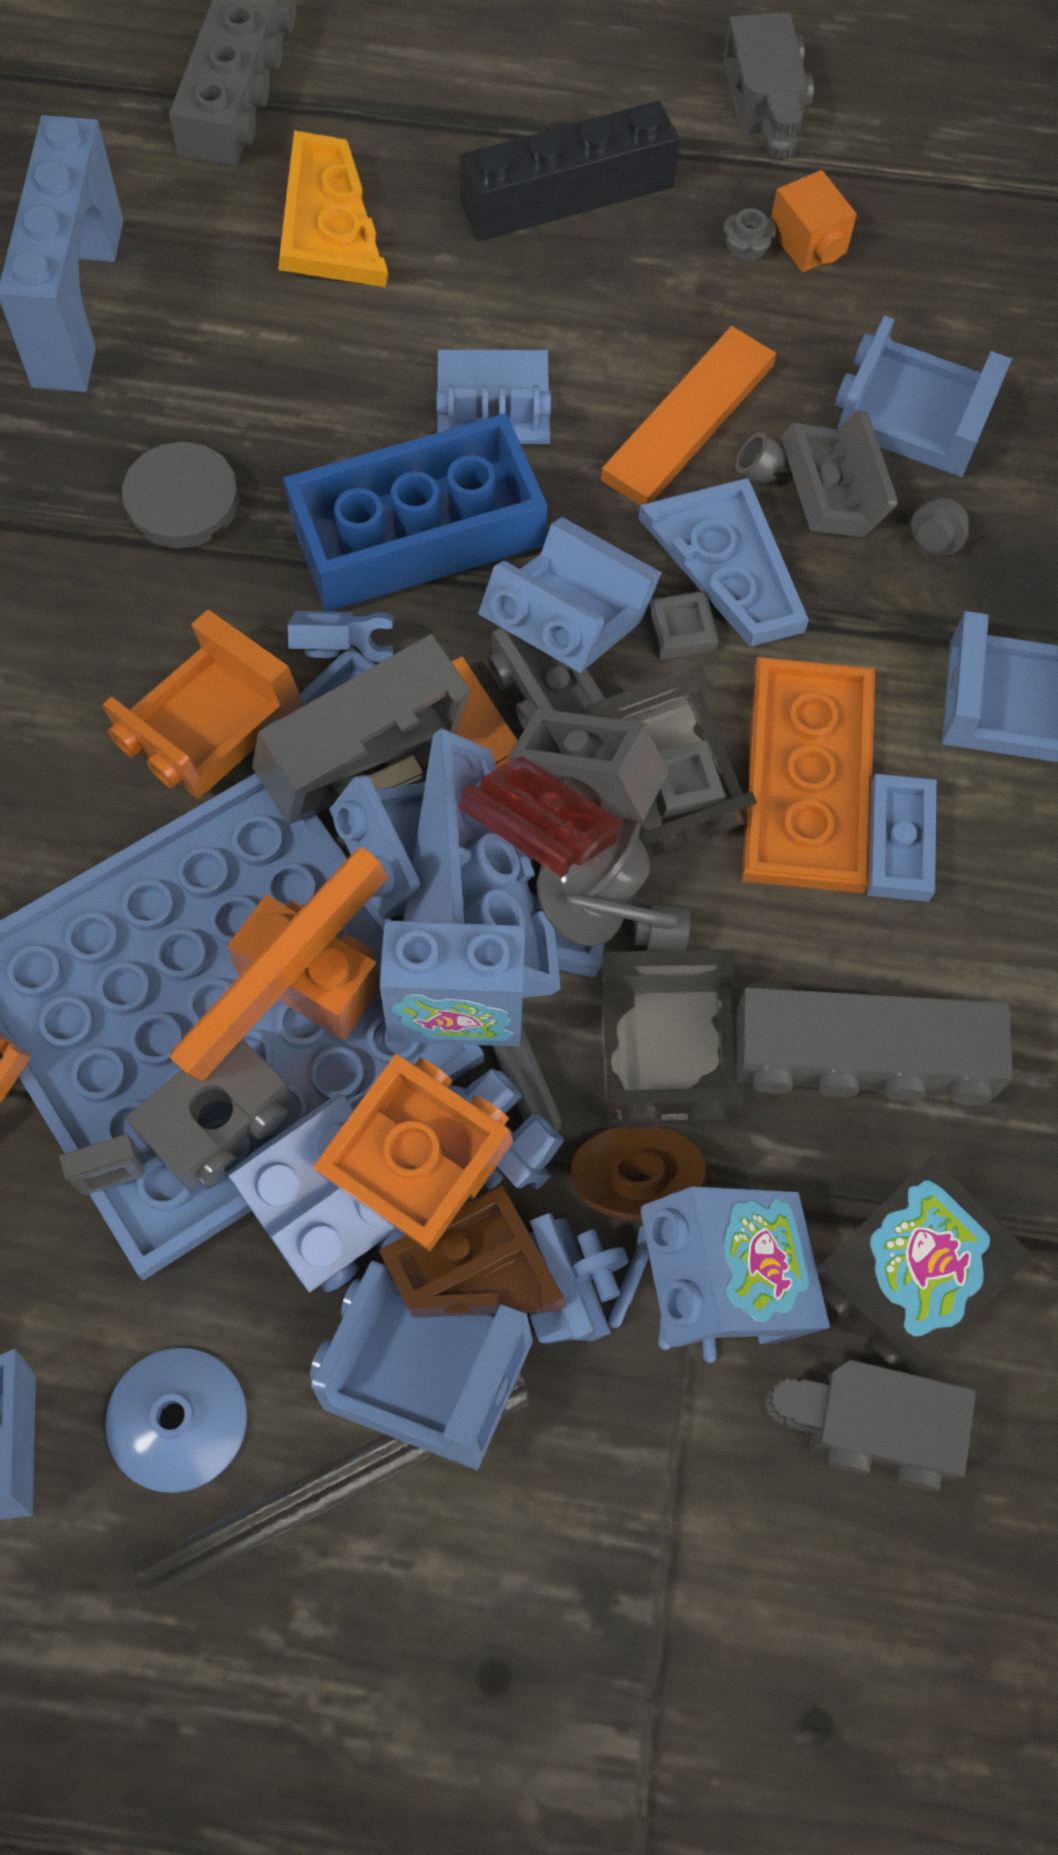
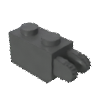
(768, 78)
(880, 1419)

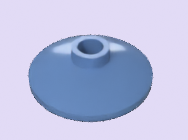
(203, 1442)

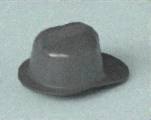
(610, 875)

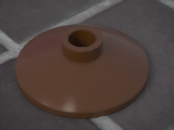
(630, 1168)

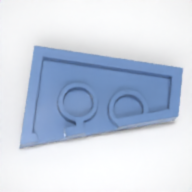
(731, 555)

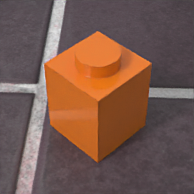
(812, 221)

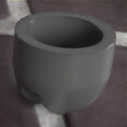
(760, 458)

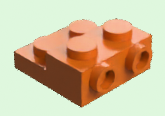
(416, 1149)

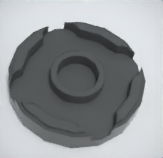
(180, 494)

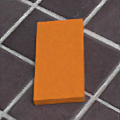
(810, 775)

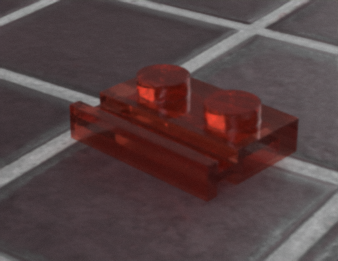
(540, 816)

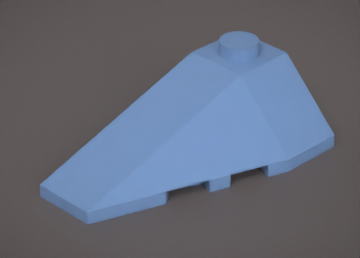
(469, 869)

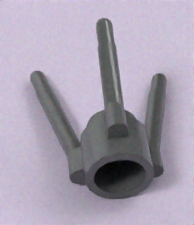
(655, 924)

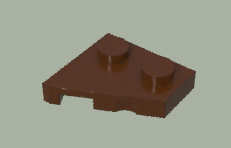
(475, 1265)

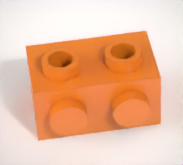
(332, 988)

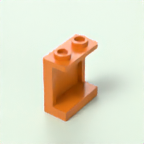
(207, 709)

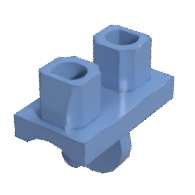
(533, 1141)
(583, 1313)

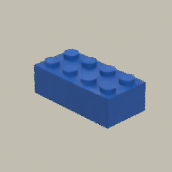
(416, 511)

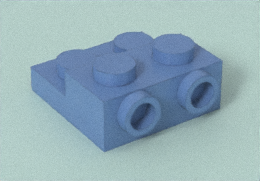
(302, 1212)

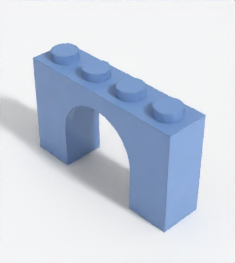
(62, 217)

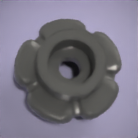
(749, 234)

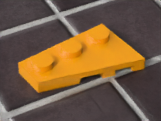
(325, 215)

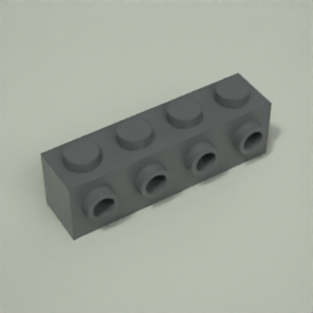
(229, 78)
(873, 1045)

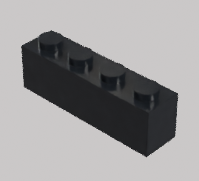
(568, 170)

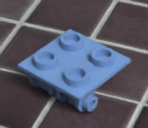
(492, 383)

